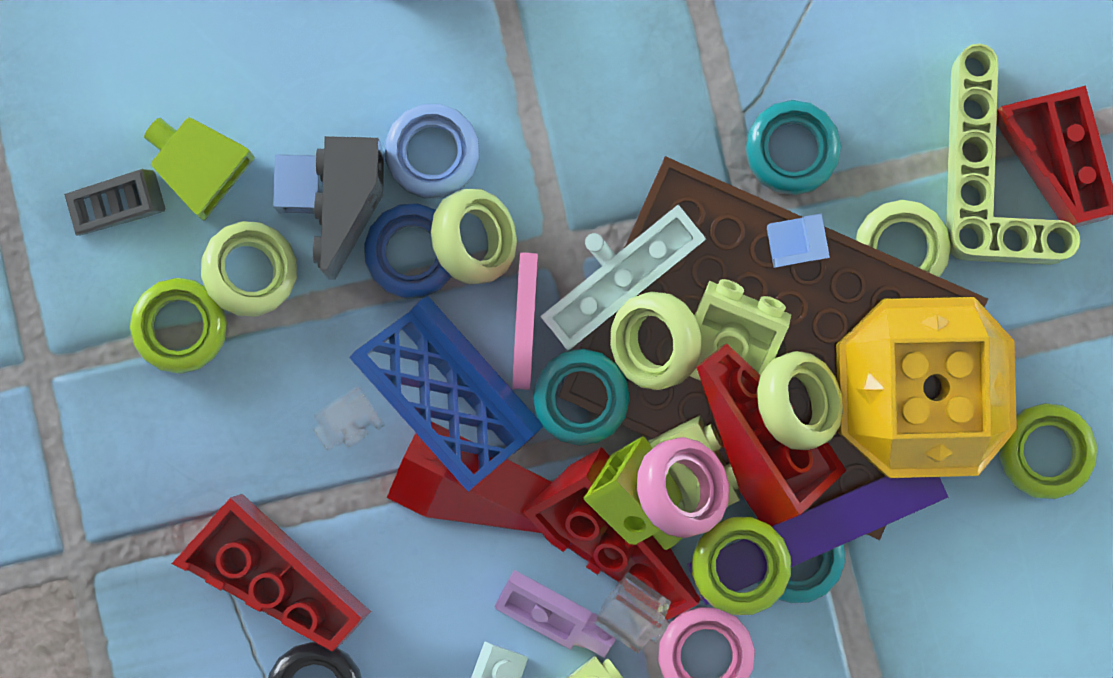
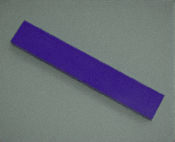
(830, 526)

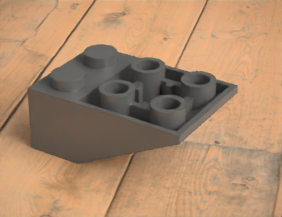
(351, 191)

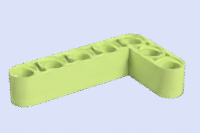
(982, 176)

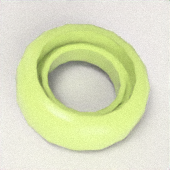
(921, 217)
(448, 243)
(274, 247)
(685, 340)
(777, 409)

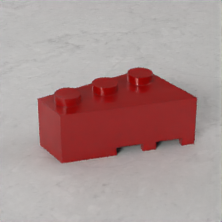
(1061, 153)

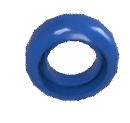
(376, 254)

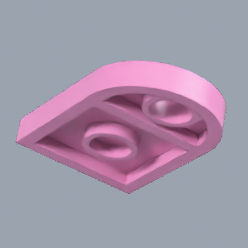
(525, 321)

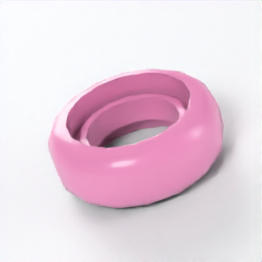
(655, 498)
(706, 618)

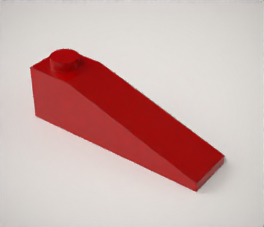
(770, 476)
(573, 524)

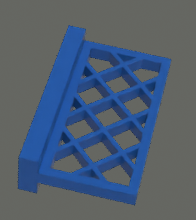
(466, 376)

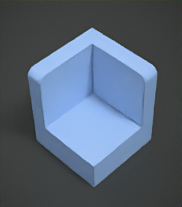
(295, 183)
(797, 240)

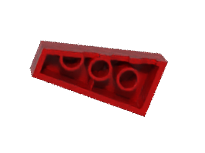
(271, 573)

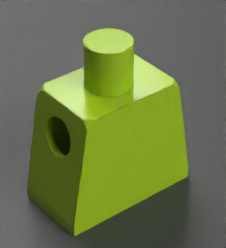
(197, 162)
(617, 500)

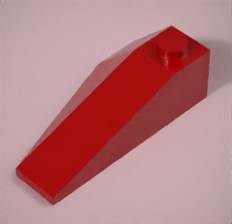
(434, 492)

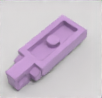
(552, 615)

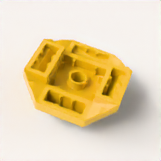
(883, 380)

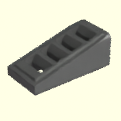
(149, 194)

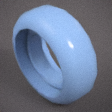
(432, 185)

